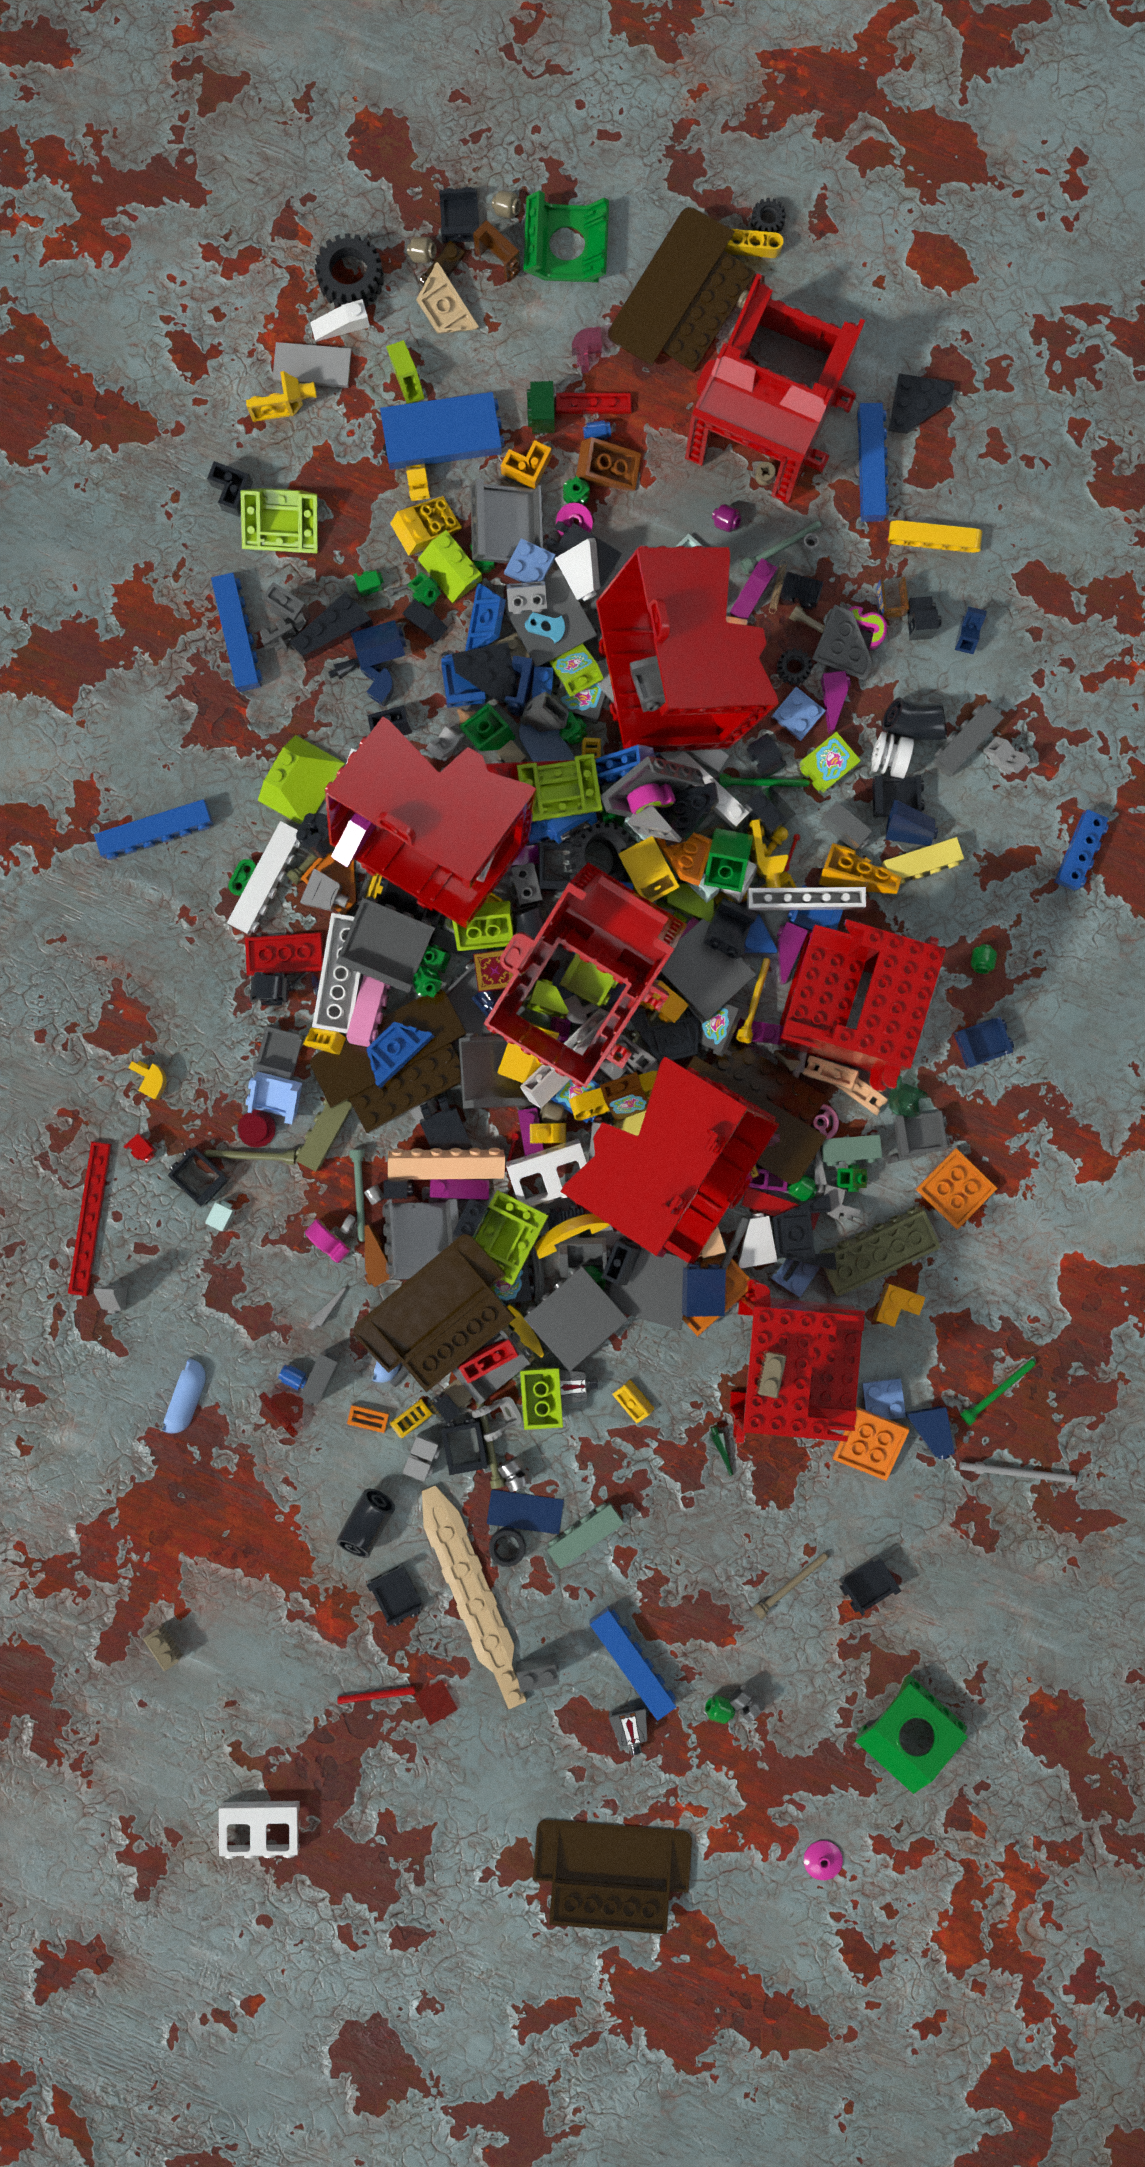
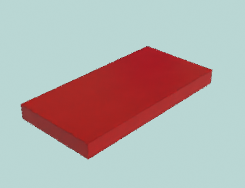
(284, 953)

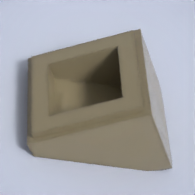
(787, 1059)

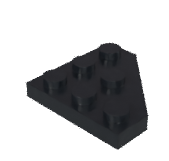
(917, 401)
(488, 670)
(690, 810)

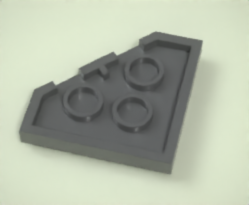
(843, 644)

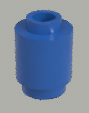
(598, 429)
(293, 1377)

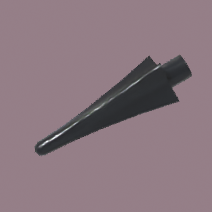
(343, 668)

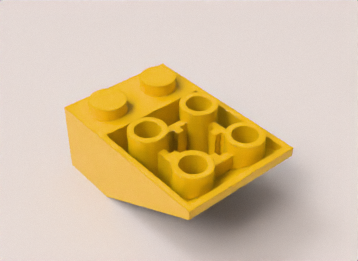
(423, 523)
(649, 869)

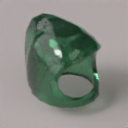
(904, 1099)

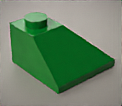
(487, 729)

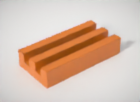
(366, 1426)

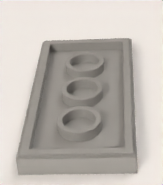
(313, 364)

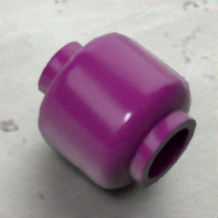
(726, 518)

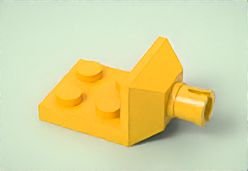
(281, 405)
(767, 867)

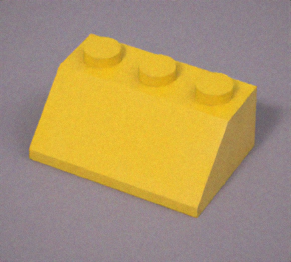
(519, 1065)

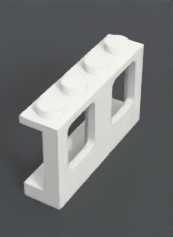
(545, 1163)
(257, 1816)

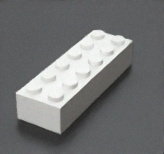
(337, 984)

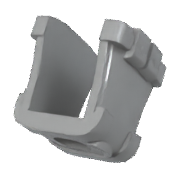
(510, 1412)

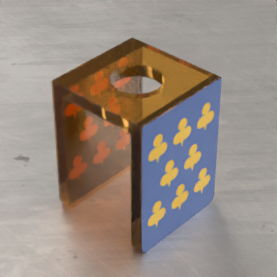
(899, 611)

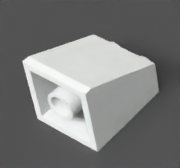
(581, 569)

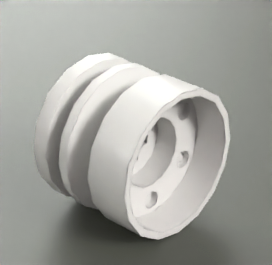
(892, 755)

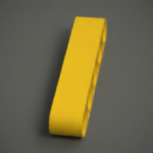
(764, 240)
(935, 536)
(593, 1103)

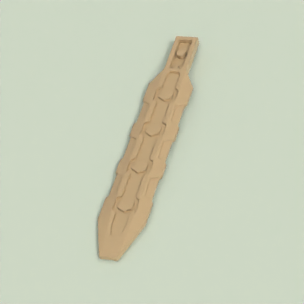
(469, 1587)

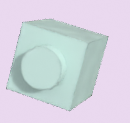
(220, 1215)

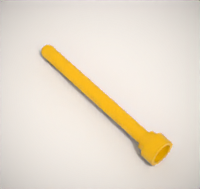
(745, 1033)

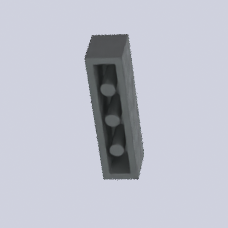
(968, 739)

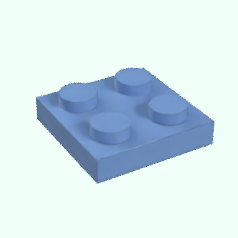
(529, 563)
(798, 713)
(884, 1398)

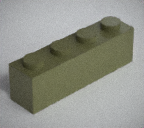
(323, 1135)

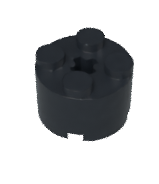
(767, 756)
(314, 835)
(269, 989)

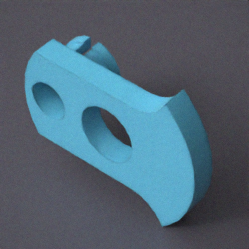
(557, 626)

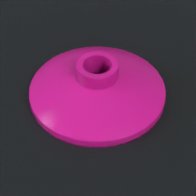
(575, 510)
(821, 1851)

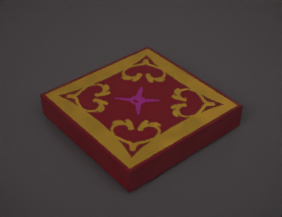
(489, 972)

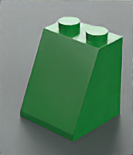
(728, 860)

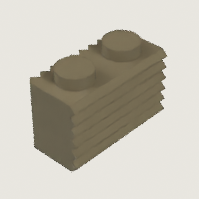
(771, 1374)
(163, 1647)

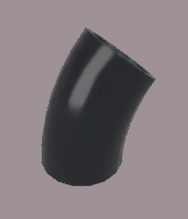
(915, 720)
(531, 923)
(366, 1523)

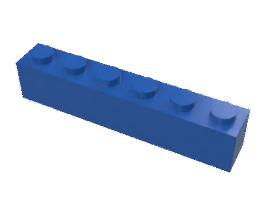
(872, 462)
(236, 632)
(154, 829)
(632, 1663)

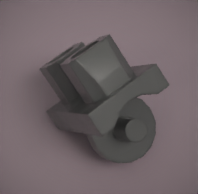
(279, 638)

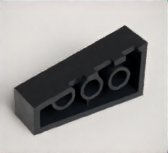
(331, 627)

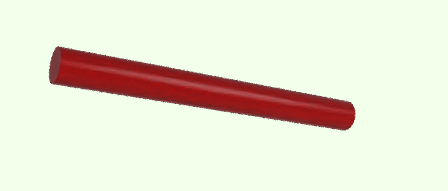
(376, 1695)

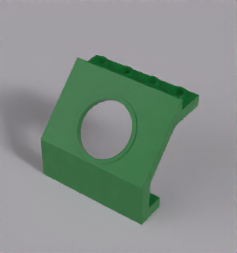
(545, 219)
(883, 1741)

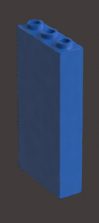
(442, 430)

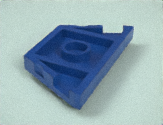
(485, 618)
(759, 939)
(394, 1050)

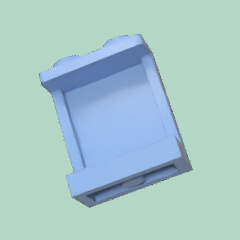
(274, 1095)

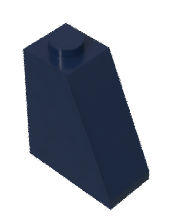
(910, 825)
(934, 1429)

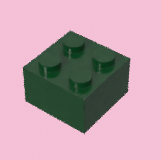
(541, 407)

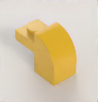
(417, 482)
(154, 1080)
(548, 1133)

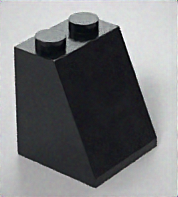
(769, 810)

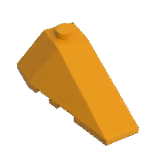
(847, 869)

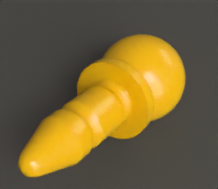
(777, 838)

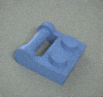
(798, 1279)

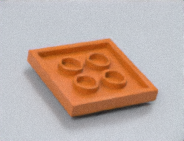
(956, 1188)
(872, 1445)

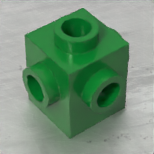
(572, 496)
(424, 589)
(574, 730)
(435, 958)
(426, 981)
(852, 1178)

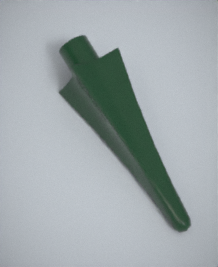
(719, 1441)

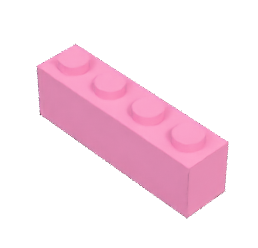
(367, 1012)

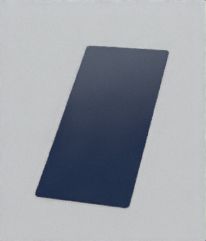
(525, 1512)

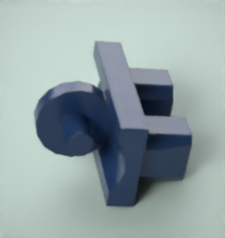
(485, 1001)

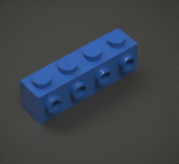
(618, 764)
(1081, 850)

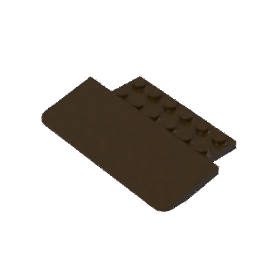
(682, 293)
(418, 1081)
(779, 1094)
(438, 1314)
(611, 1873)

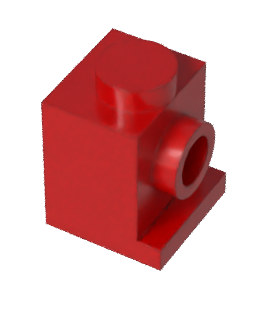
(141, 1148)

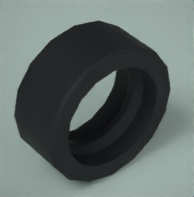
(503, 1561)

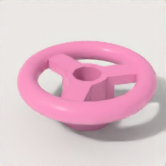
(828, 1111)

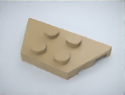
(443, 304)

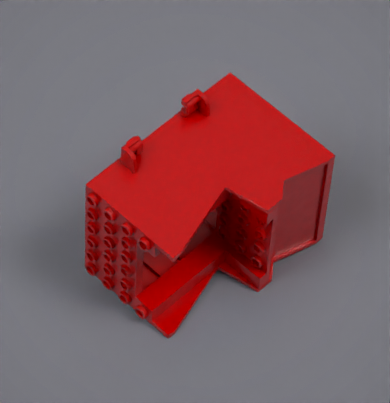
(769, 408)
(710, 669)
(431, 824)
(614, 932)
(894, 1005)
(680, 1169)
(818, 1372)

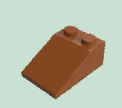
(608, 465)
(374, 1258)

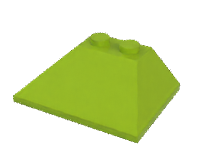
(279, 520)
(298, 779)
(563, 787)
(510, 1233)

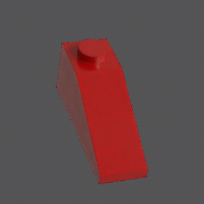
(487, 1359)

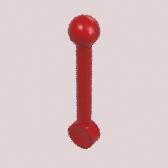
(796, 837)
(514, 1137)

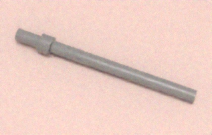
(981, 1468)

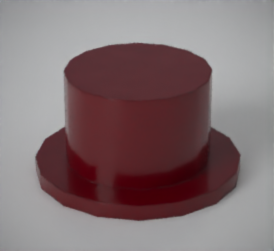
(256, 1129)

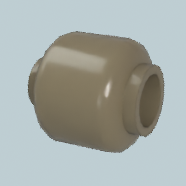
(506, 204)
(421, 250)
(552, 1113)

